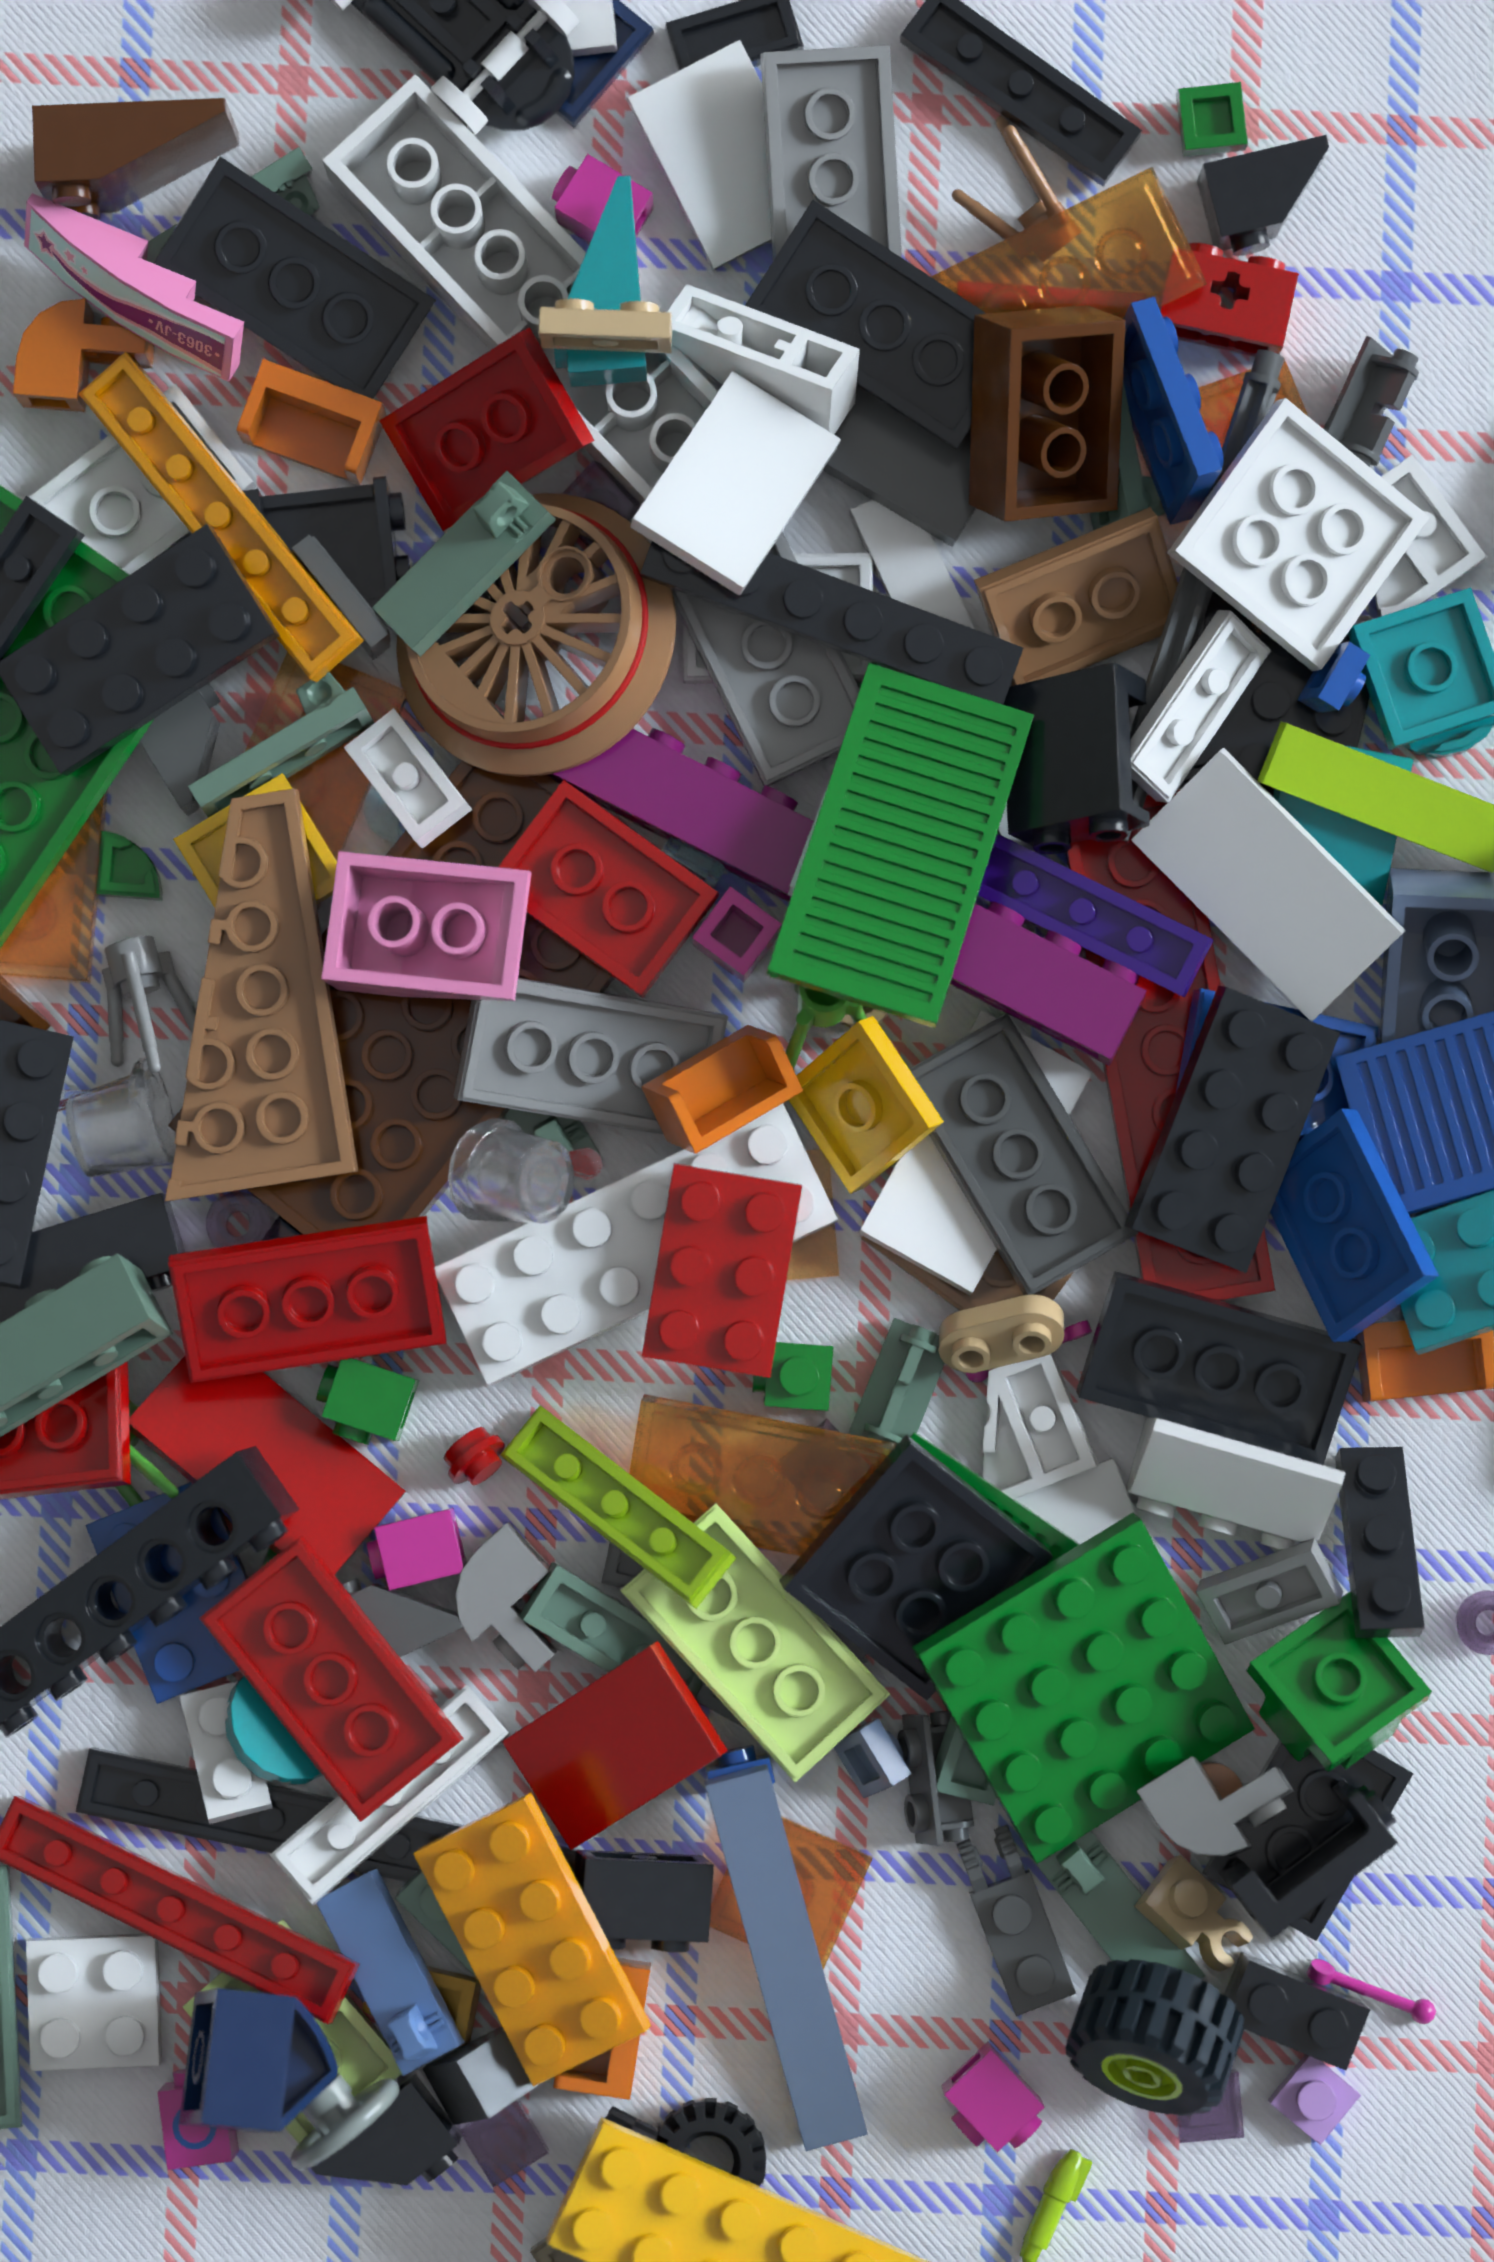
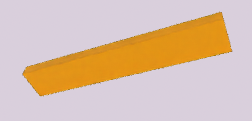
(205, 494)

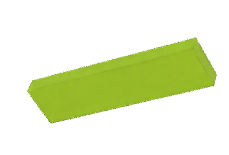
(1381, 795)
(618, 1507)

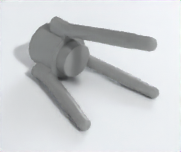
(135, 971)

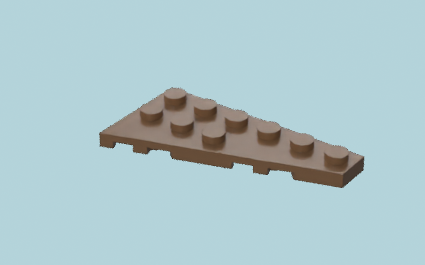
(264, 1045)

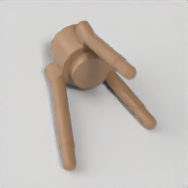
(1042, 210)

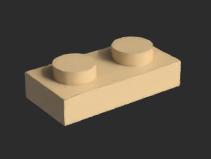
(581, 327)

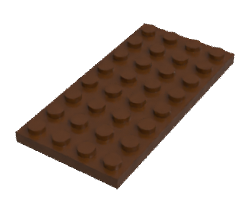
(407, 1050)

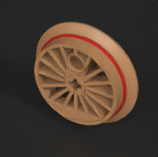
(465, 716)

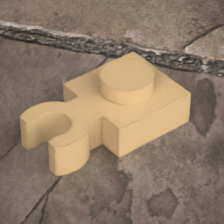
(1186, 1911)

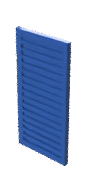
(1429, 1109)

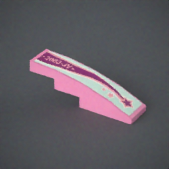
(117, 279)

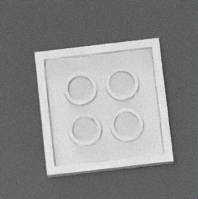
(1298, 534)

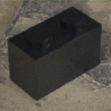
(648, 1896)
(1296, 2011)

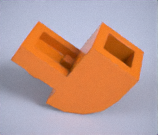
(59, 350)

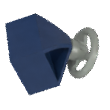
(265, 2061)

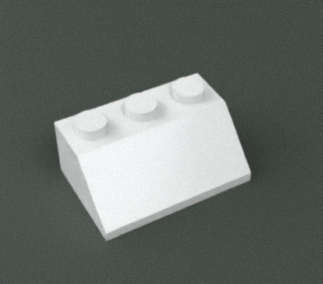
(1231, 1484)

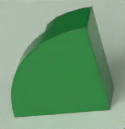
(126, 870)

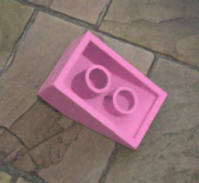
(425, 928)

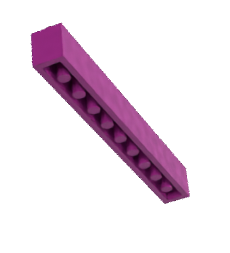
(763, 841)

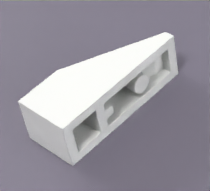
(779, 357)

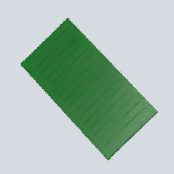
(900, 845)

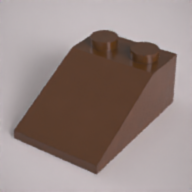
(119, 152)

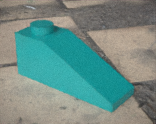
(608, 279)

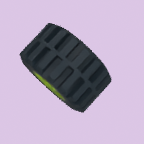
(1155, 2037)

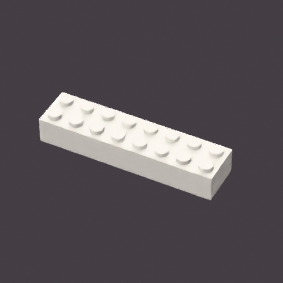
(499, 261)

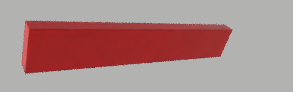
(173, 1909)

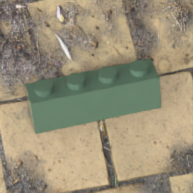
(75, 1337)

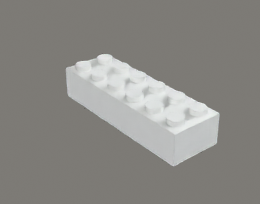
(598, 1260)

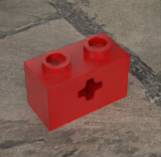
(1261, 306)

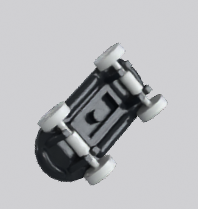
(488, 58)

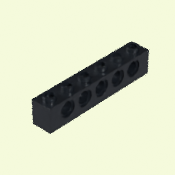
(239, 1485)

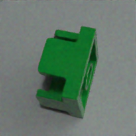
(1335, 1689)

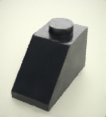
(1256, 192)
(401, 2144)

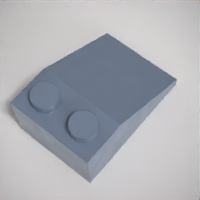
(1446, 955)

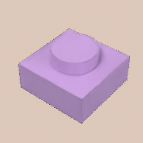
(1314, 2098)

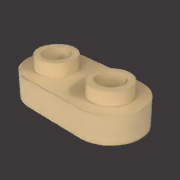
(1001, 1333)

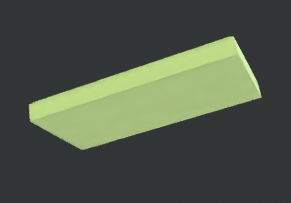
(763, 1653)

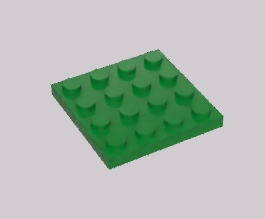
(1083, 1686)

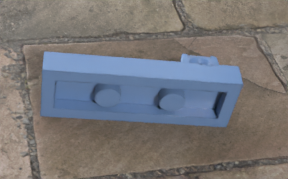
(390, 1972)

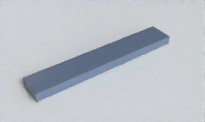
(785, 1957)

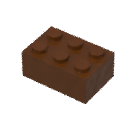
(1046, 412)

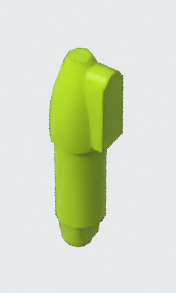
(1061, 2187)

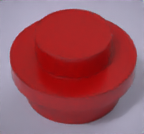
(474, 1457)

